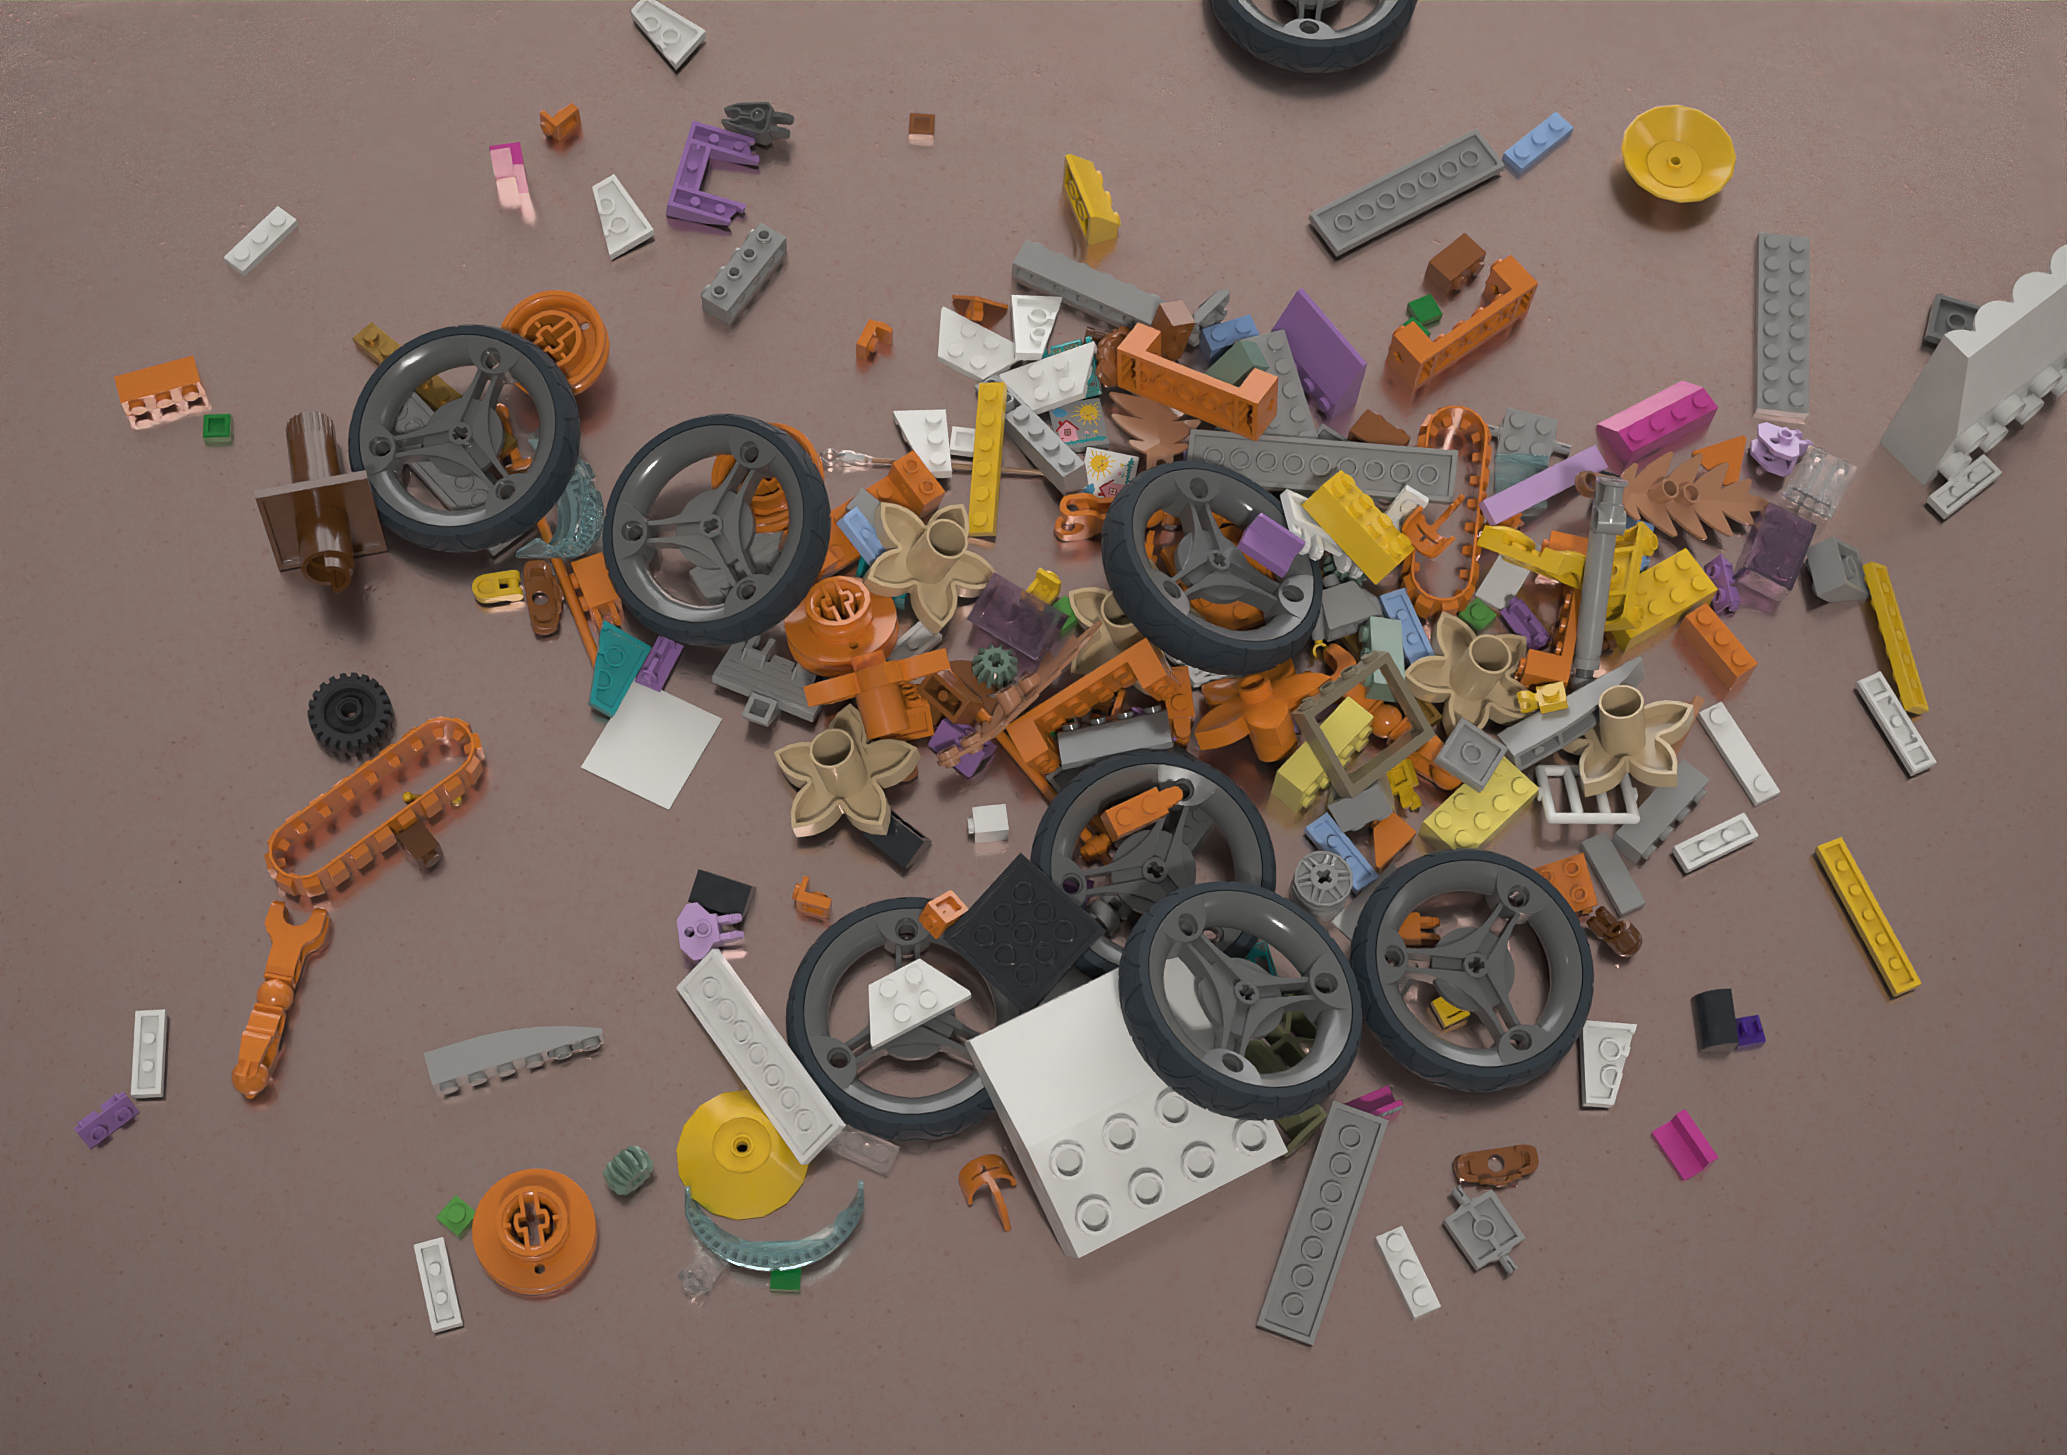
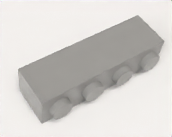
(1660, 812)

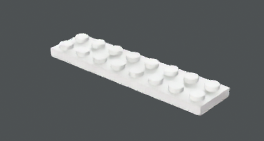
(760, 1057)

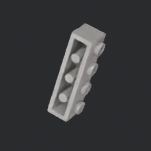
(743, 273)

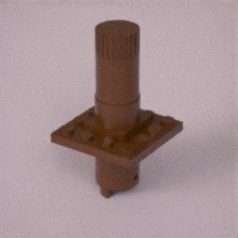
(322, 514)

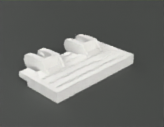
(1315, 537)

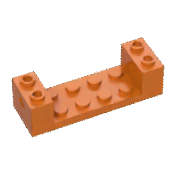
(1418, 358)
(1238, 410)
(921, 498)
(1545, 668)
(1033, 730)

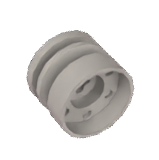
(1318, 899)

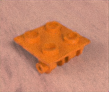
(1572, 880)

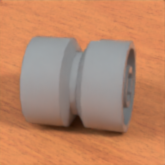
(1106, 909)

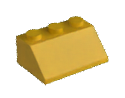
(1089, 200)

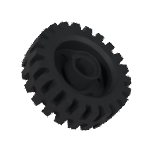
(355, 733)

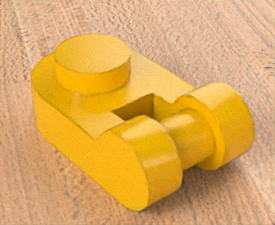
(487, 587)

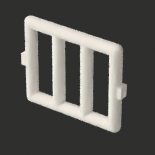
(1578, 816)

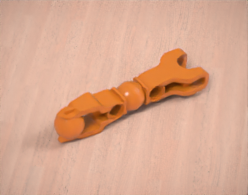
(1091, 515)
(1390, 724)
(275, 995)

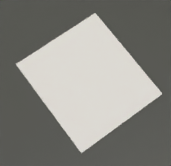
(652, 744)

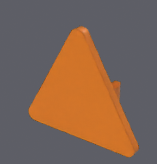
(975, 309)
(1726, 451)

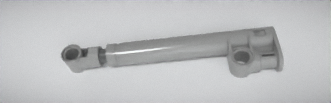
(1607, 522)

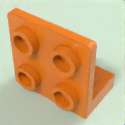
(918, 715)

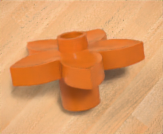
(877, 688)
(1257, 707)

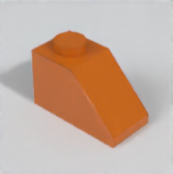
(1388, 841)

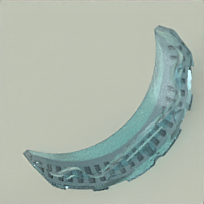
(578, 516)
(774, 1254)

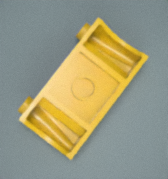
(1520, 550)
(1623, 609)

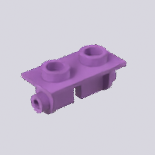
(1721, 573)
(1525, 624)
(659, 663)
(98, 1126)

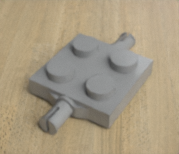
(1527, 434)
(1484, 1229)

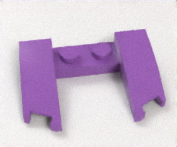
(704, 143)

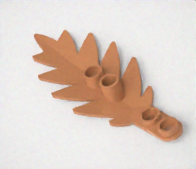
(1153, 427)
(1681, 496)
(1014, 699)

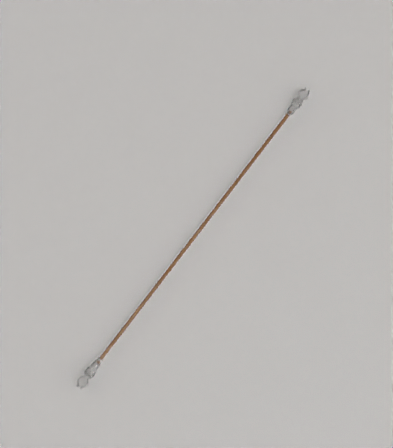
(850, 458)

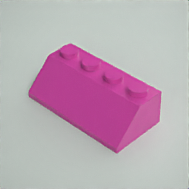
(1658, 421)

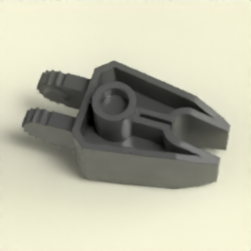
(757, 121)

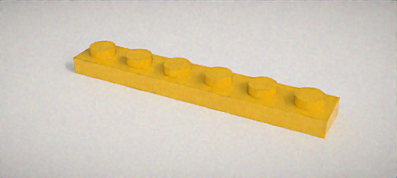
(987, 459)
(1895, 638)
(1868, 917)

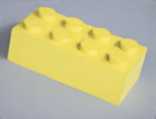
(1303, 774)
(1476, 818)

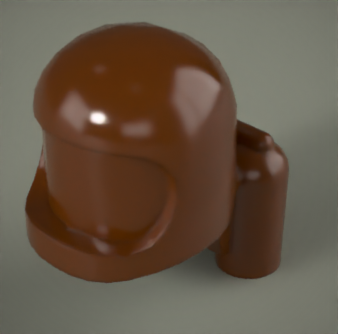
(1619, 935)

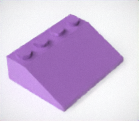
(1322, 355)

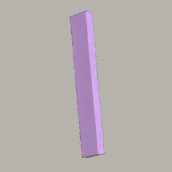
(1540, 486)

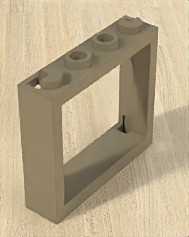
(1305, 714)

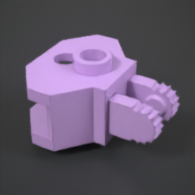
(1779, 447)
(707, 931)

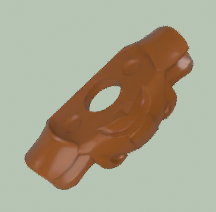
(1107, 367)
(539, 578)
(1517, 1162)

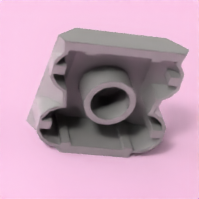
(1209, 313)

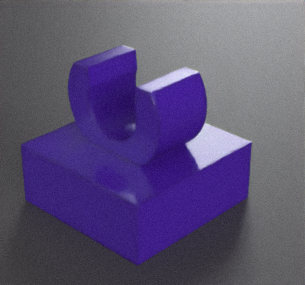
(1750, 1032)

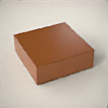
(921, 126)

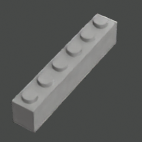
(1084, 286)

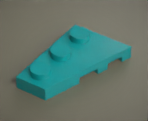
(615, 667)

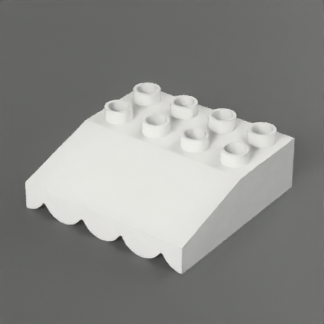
(1986, 377)
(1098, 1124)

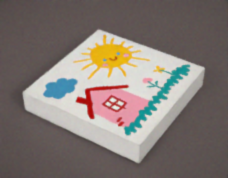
(1108, 472)

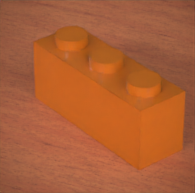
(159, 386)
(1717, 646)

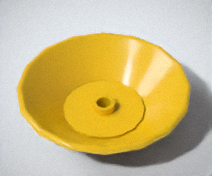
(1681, 137)
(733, 1181)

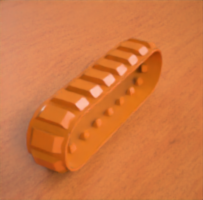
(1472, 425)
(355, 785)

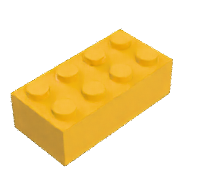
(1358, 526)
(1668, 595)

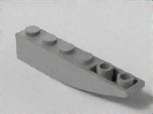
(1041, 444)
(1549, 732)
(504, 1052)

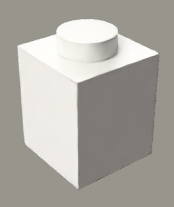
(988, 823)

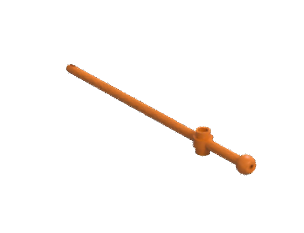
(521, 465)
(1095, 846)

